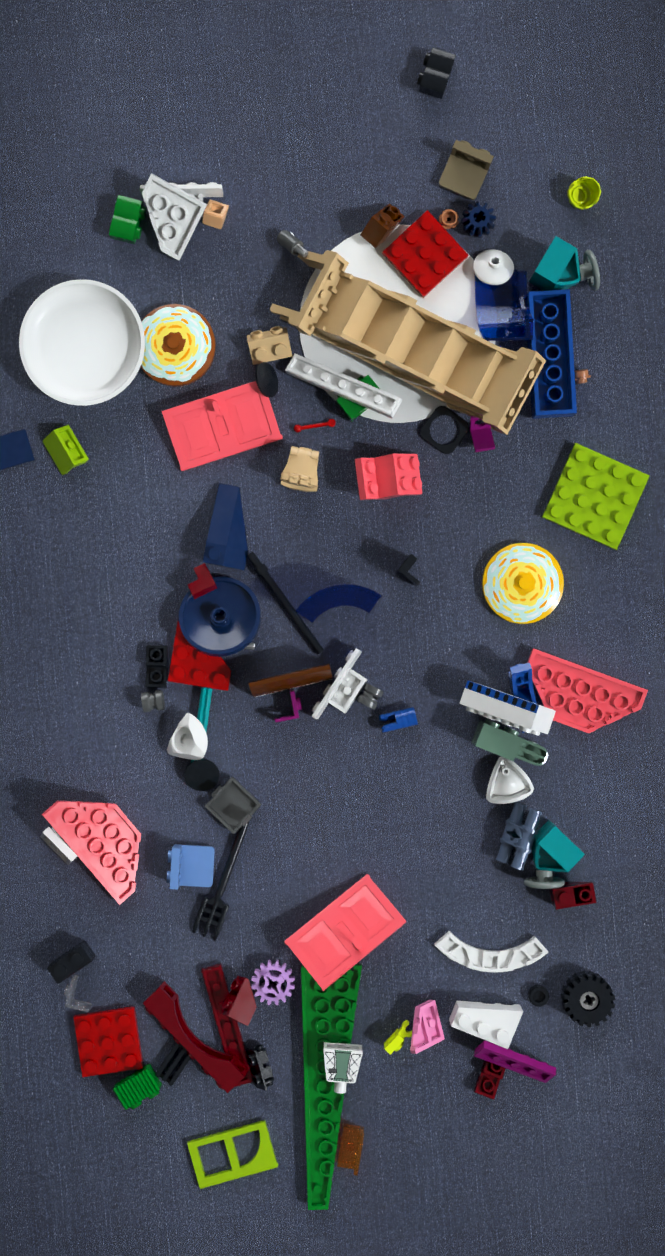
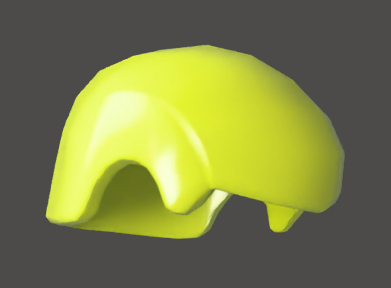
(584, 193)

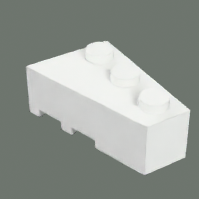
(487, 1021)

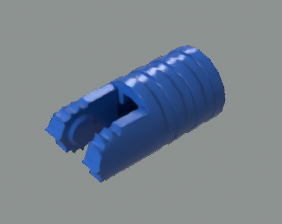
(404, 719)

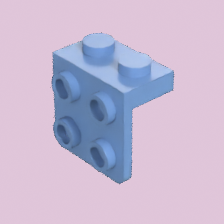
(190, 866)

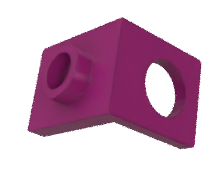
(481, 436)
(296, 706)

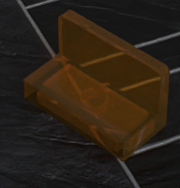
(351, 1147)

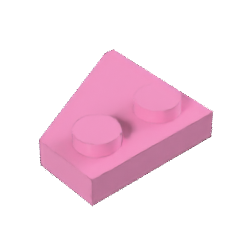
(426, 1027)

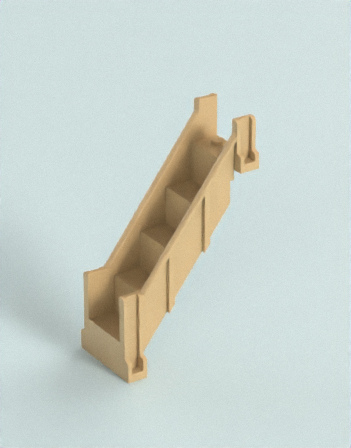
(415, 344)

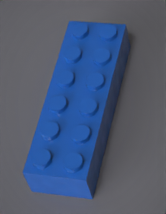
(554, 389)

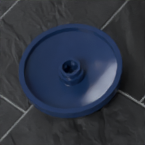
(221, 619)

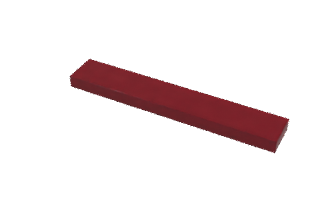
(228, 1028)

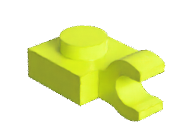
(396, 1040)

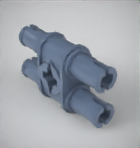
(518, 835)

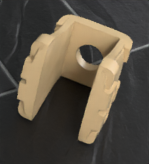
(301, 470)

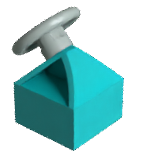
(561, 268)
(552, 853)

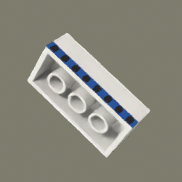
(507, 708)

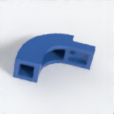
(521, 682)

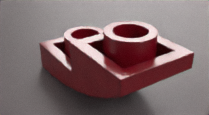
(489, 1080)

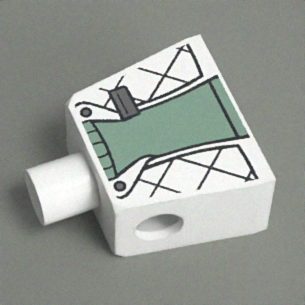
(342, 1064)

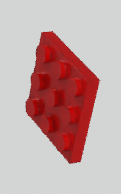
(425, 254)
(108, 1041)

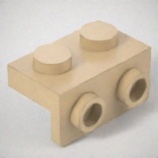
(269, 345)

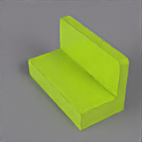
(65, 449)

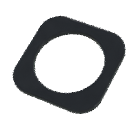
(463, 429)

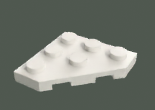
(172, 215)

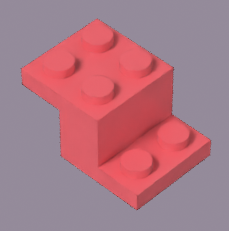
(388, 476)

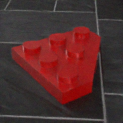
(196, 668)

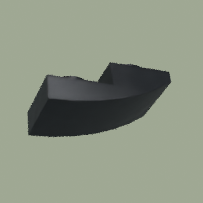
(156, 666)

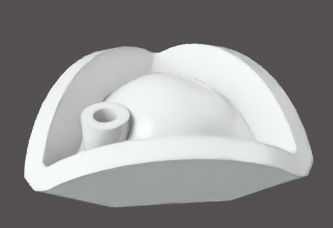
(188, 739)
(508, 783)

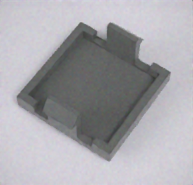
(233, 805)

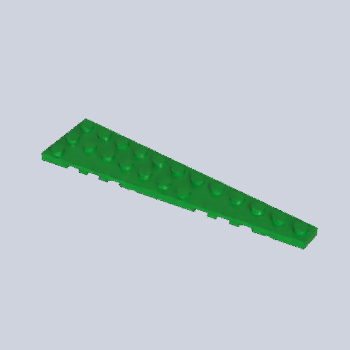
(326, 1018)

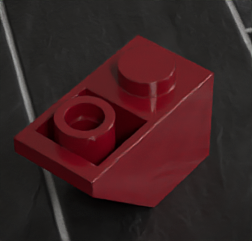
(573, 895)
(240, 1002)

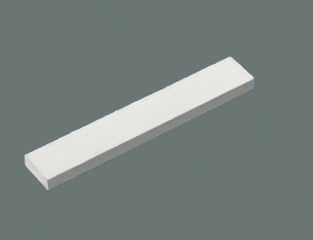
(343, 385)

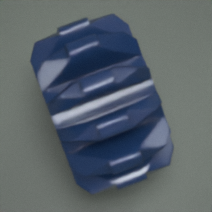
(473, 213)

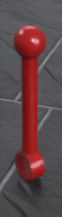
(331, 423)

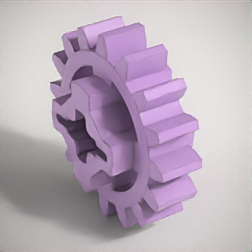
(268, 974)

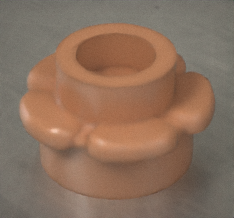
(448, 213)
(581, 376)

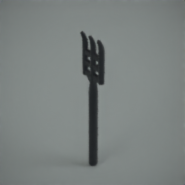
(216, 901)

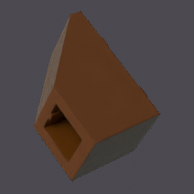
(382, 225)

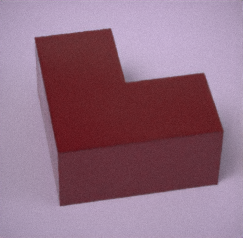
(204, 583)

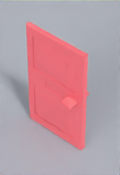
(221, 425)
(345, 932)

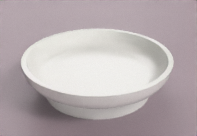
(82, 342)

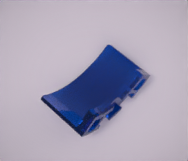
(502, 309)
(338, 596)

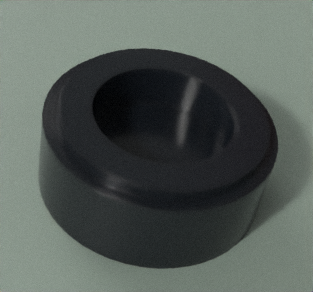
(538, 995)

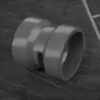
(370, 696)
(152, 701)

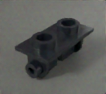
(262, 1076)

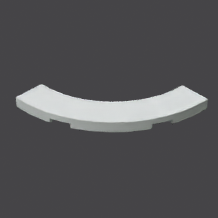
(489, 960)

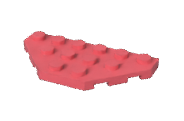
(581, 695)
(101, 840)

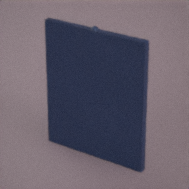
(15, 449)

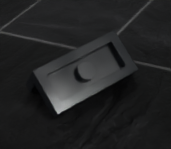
(405, 567)

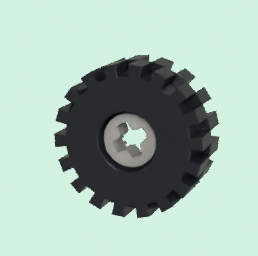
(575, 994)

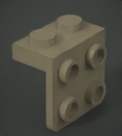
(465, 170)

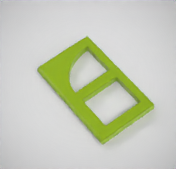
(262, 1161)

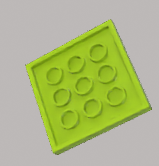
(595, 496)

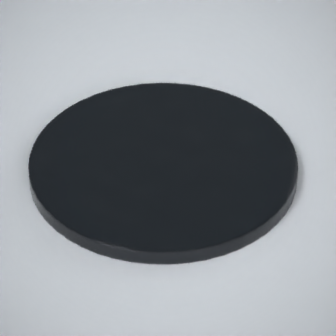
(266, 379)
(202, 775)

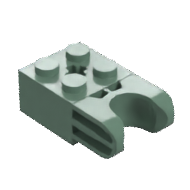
(507, 743)

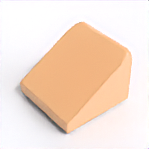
(215, 214)

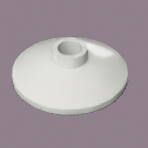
(493, 273)

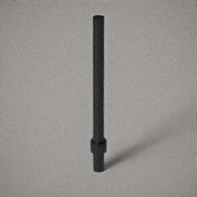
(262, 570)

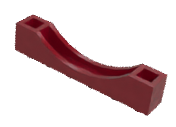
(223, 1067)

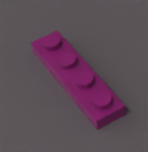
(514, 1061)

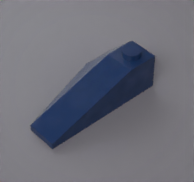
(227, 534)

